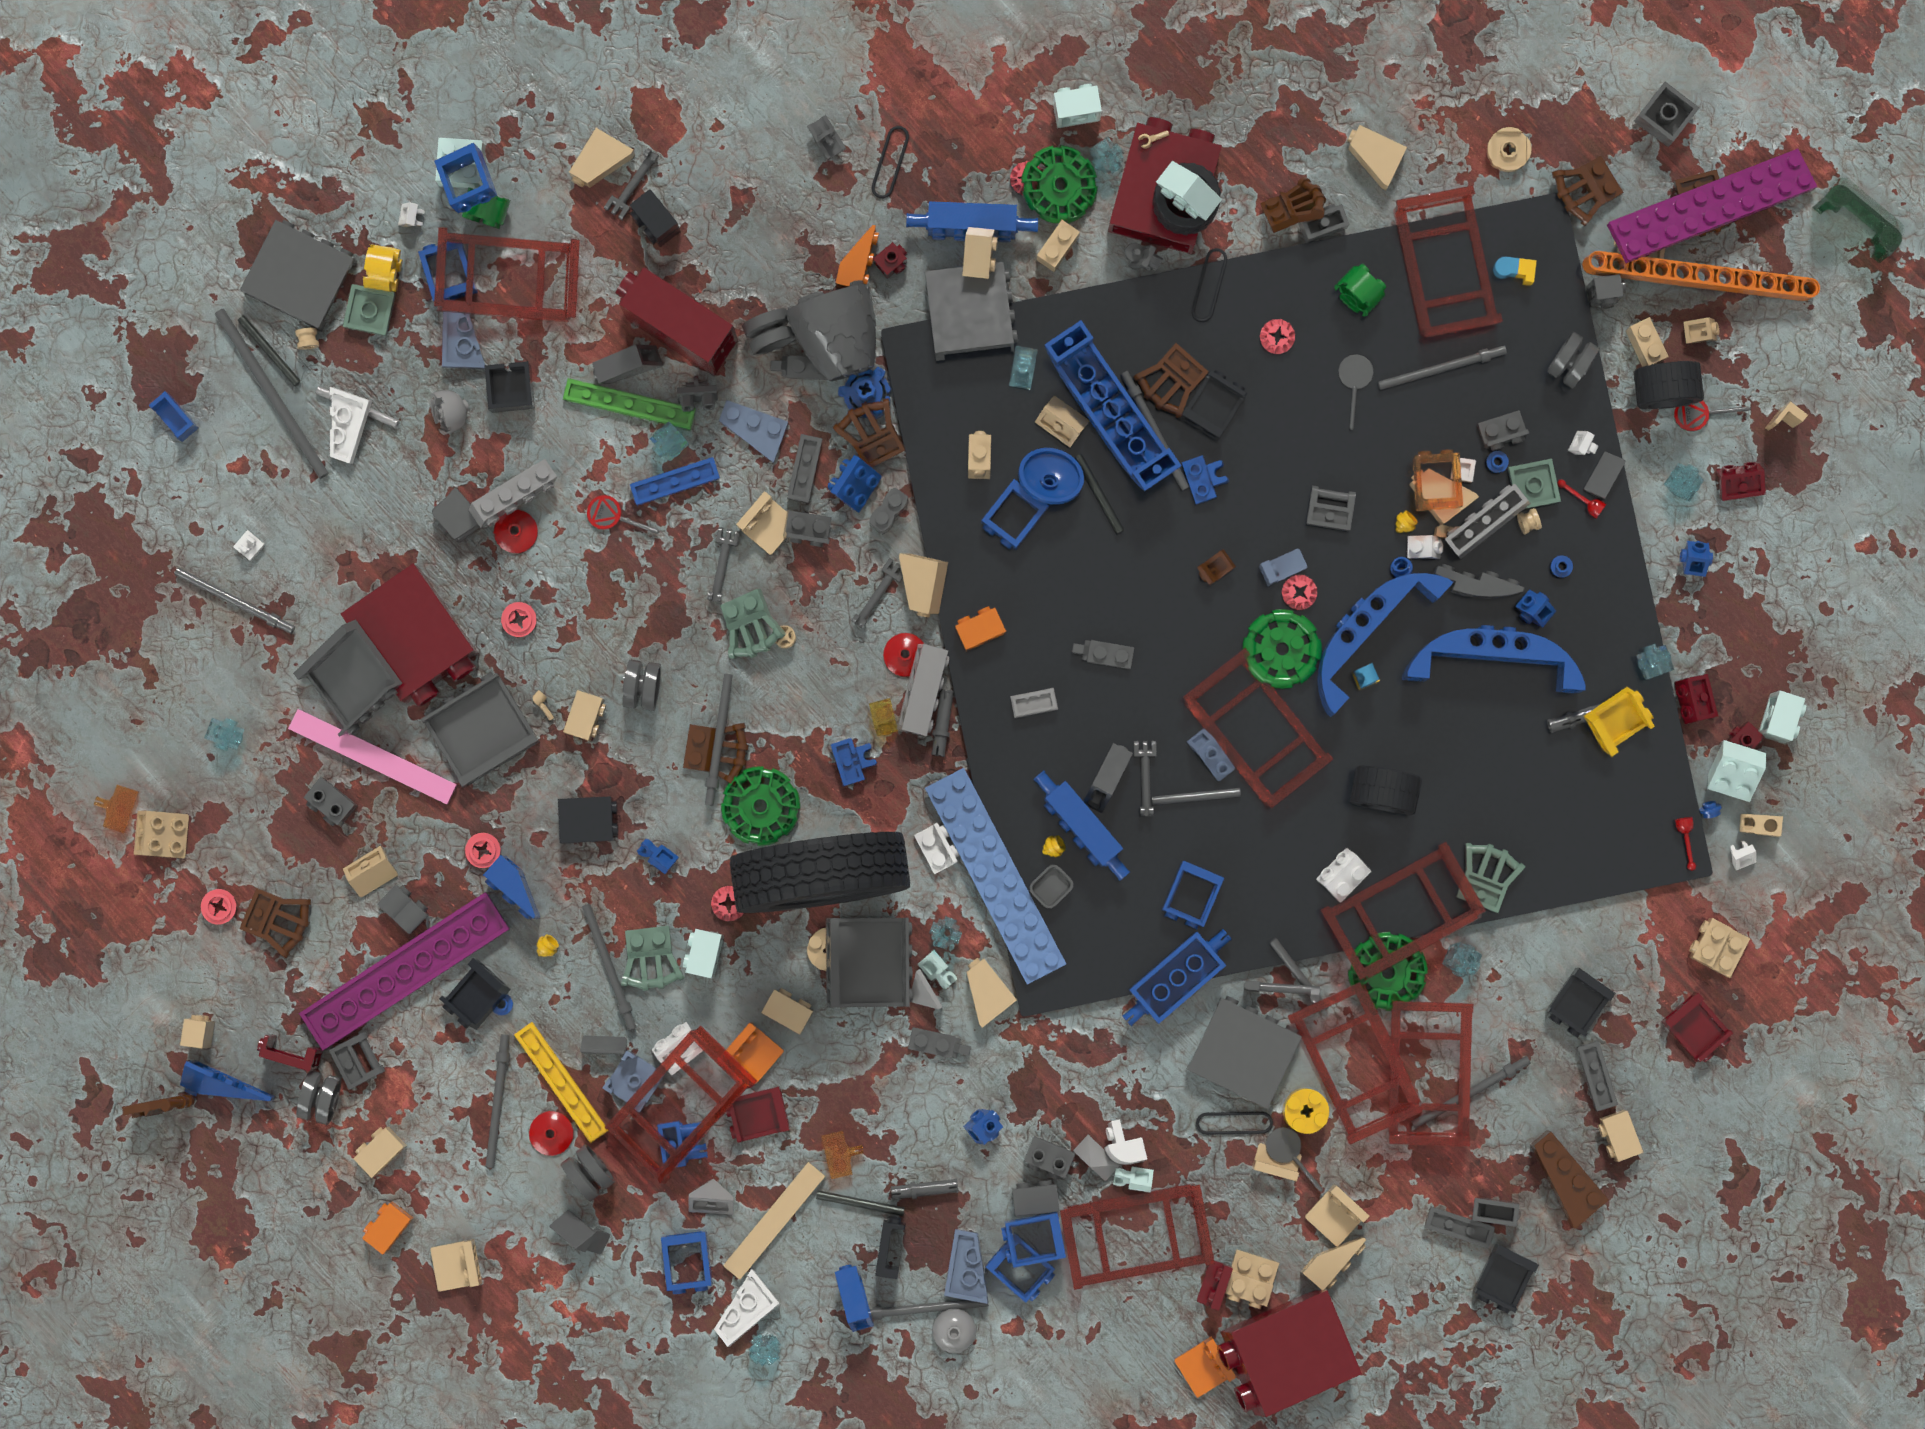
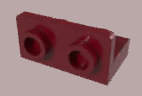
(1741, 481)
(1696, 699)
(1214, 1285)

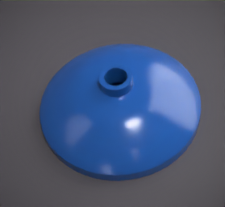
(1052, 468)

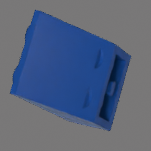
(512, 882)

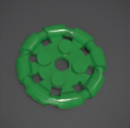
(1048, 190)
(1295, 645)
(760, 819)
(1401, 974)

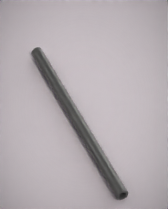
(271, 393)

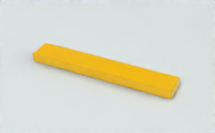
(561, 1082)

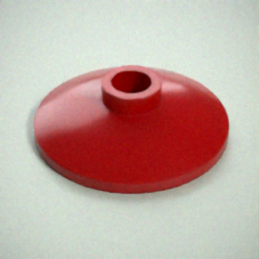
(523, 539)
(892, 653)
(562, 1133)

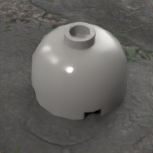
(448, 410)
(954, 1330)

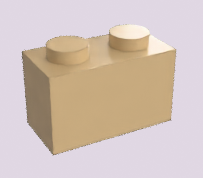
(1058, 246)
(978, 252)
(1646, 343)
(584, 716)
(788, 1011)
(197, 1032)
(1620, 1136)
(379, 1151)

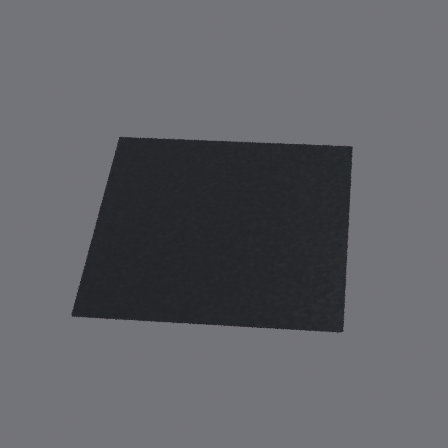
(1470, 731)

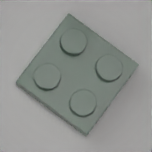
(369, 310)
(1536, 482)

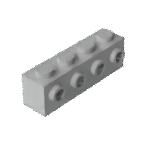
(513, 493)
(1487, 521)
(923, 689)

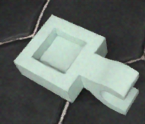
(935, 967)
(1137, 1178)

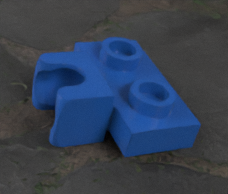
(1203, 478)
(851, 760)

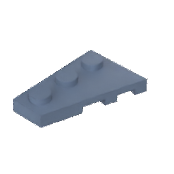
(460, 343)
(754, 427)
(966, 1269)

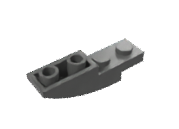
(1486, 587)

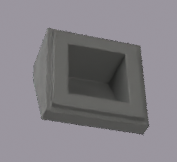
(599, 1242)

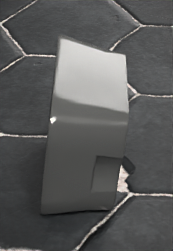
(1051, 886)

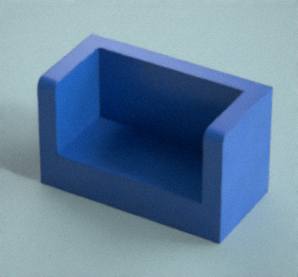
(173, 416)

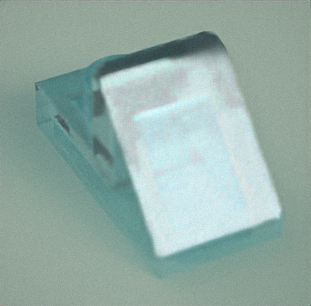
(1023, 367)

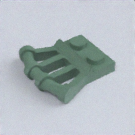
(744, 611)
(1489, 890)
(650, 943)

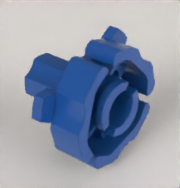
(865, 382)

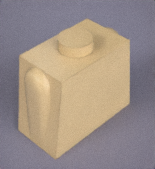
(979, 455)

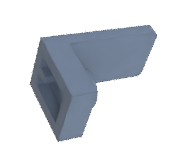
(1282, 567)
(1211, 754)

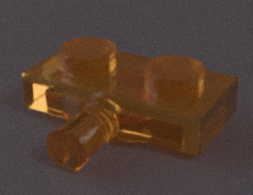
(118, 808)
(839, 1154)

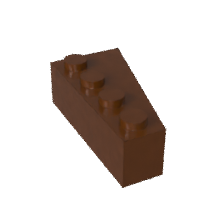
(1571, 1184)

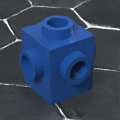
(1696, 558)
(1532, 605)
(983, 1126)

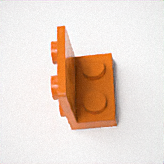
(755, 1051)
(1203, 1367)

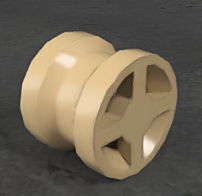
(307, 338)
(1529, 521)
(791, 638)

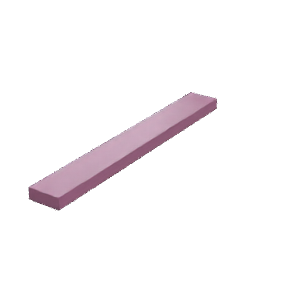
(373, 757)

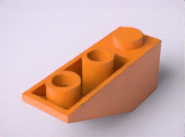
(855, 263)

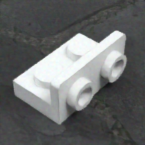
(936, 848)
(666, 1046)

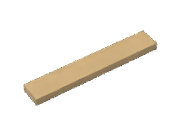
(774, 1220)

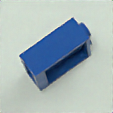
(456, 161)
(453, 292)
(1006, 539)
(1202, 874)
(1057, 1237)
(701, 1285)
(1033, 1291)
(854, 1298)

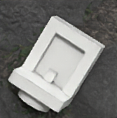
(1424, 547)

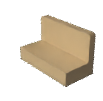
(1789, 414)
(1062, 421)
(370, 872)
(1266, 1164)

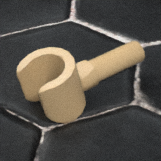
(1152, 138)
(1441, 531)
(539, 698)

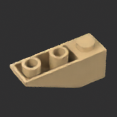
(1329, 1263)

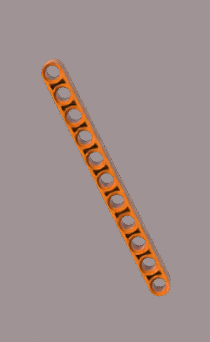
(1711, 274)

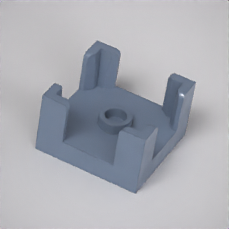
(629, 1077)

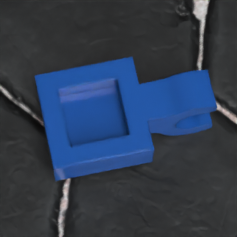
(659, 856)

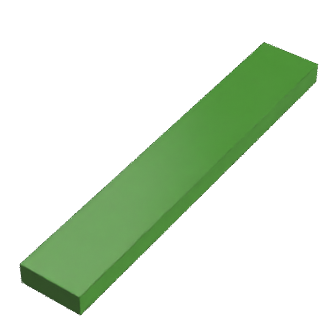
(627, 404)

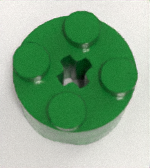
(492, 213)
(1360, 289)

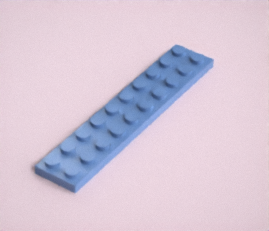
(995, 876)

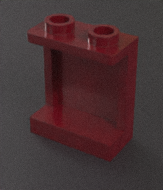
(1697, 1028)
(308, 1063)
(758, 1115)

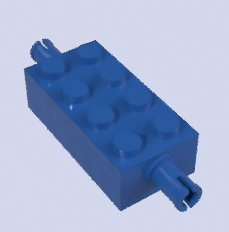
(954, 218)
(1083, 824)
(1177, 977)

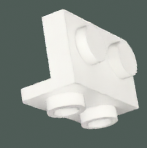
(1343, 874)

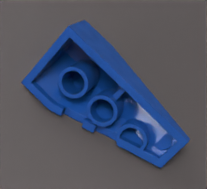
(205, 1080)

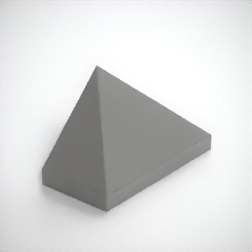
(923, 992)
(1096, 1157)
(711, 1199)

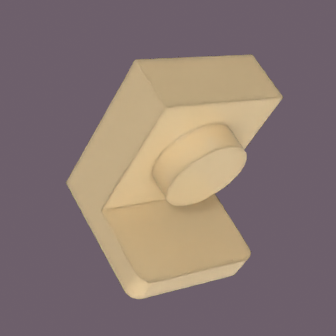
(1701, 330)

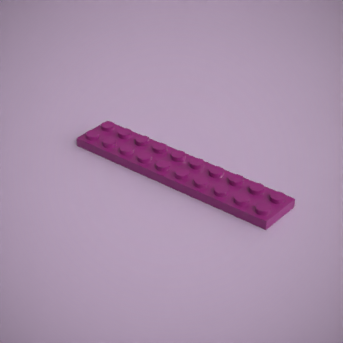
(1711, 205)
(404, 971)

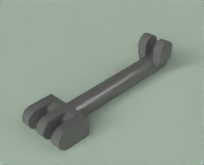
(620, 203)
(716, 595)
(860, 620)
(1145, 754)
(1257, 986)

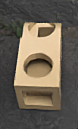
(1761, 825)

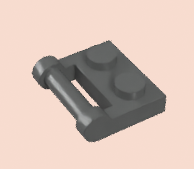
(1330, 515)
(350, 1064)

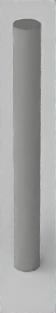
(372, 413)

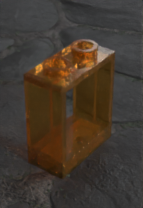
(1438, 503)

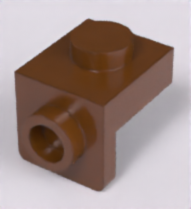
(1216, 567)

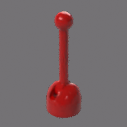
(1594, 506)
(1685, 826)

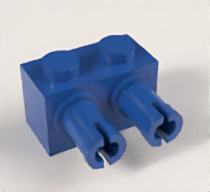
(675, 1134)

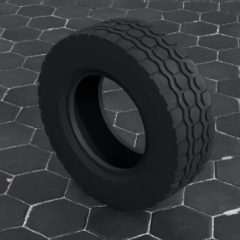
(819, 872)

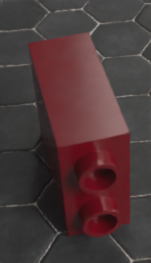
(1134, 207)
(676, 320)
(414, 634)
(1288, 1354)

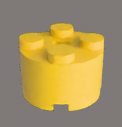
(382, 267)
(1316, 1117)

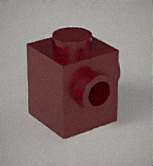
(891, 260)
(1745, 735)

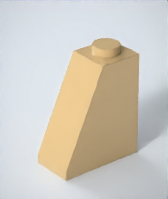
(1376, 154)
(599, 159)
(1438, 486)
(923, 582)
(988, 991)

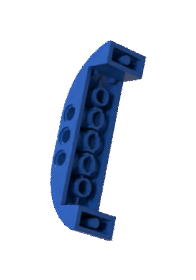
(1110, 407)
(1387, 597)
(1533, 651)

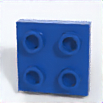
(855, 483)

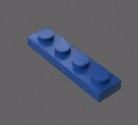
(674, 481)

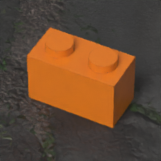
(980, 628)
(387, 1227)

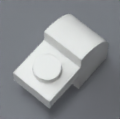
(1123, 1151)

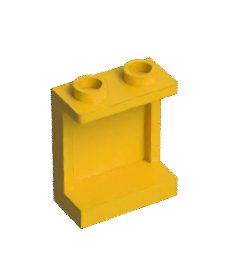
(1618, 719)

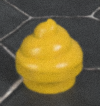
(1405, 522)
(1054, 846)
(547, 946)

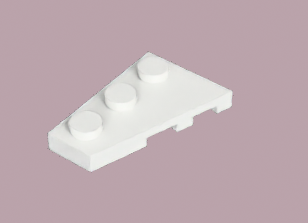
(348, 421)
(746, 1310)

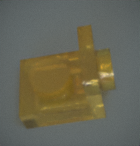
(883, 717)

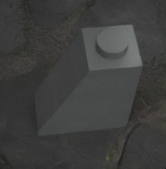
(627, 363)
(1107, 777)

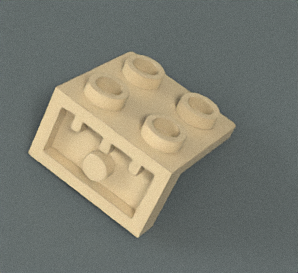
(764, 523)
(161, 834)
(1336, 1215)
(456, 1265)

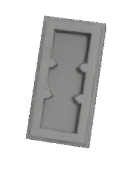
(1034, 703)

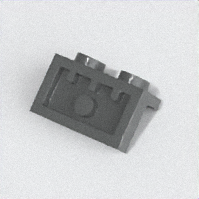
(1502, 430)
(808, 527)

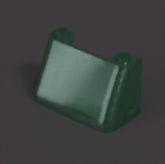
(1887, 227)

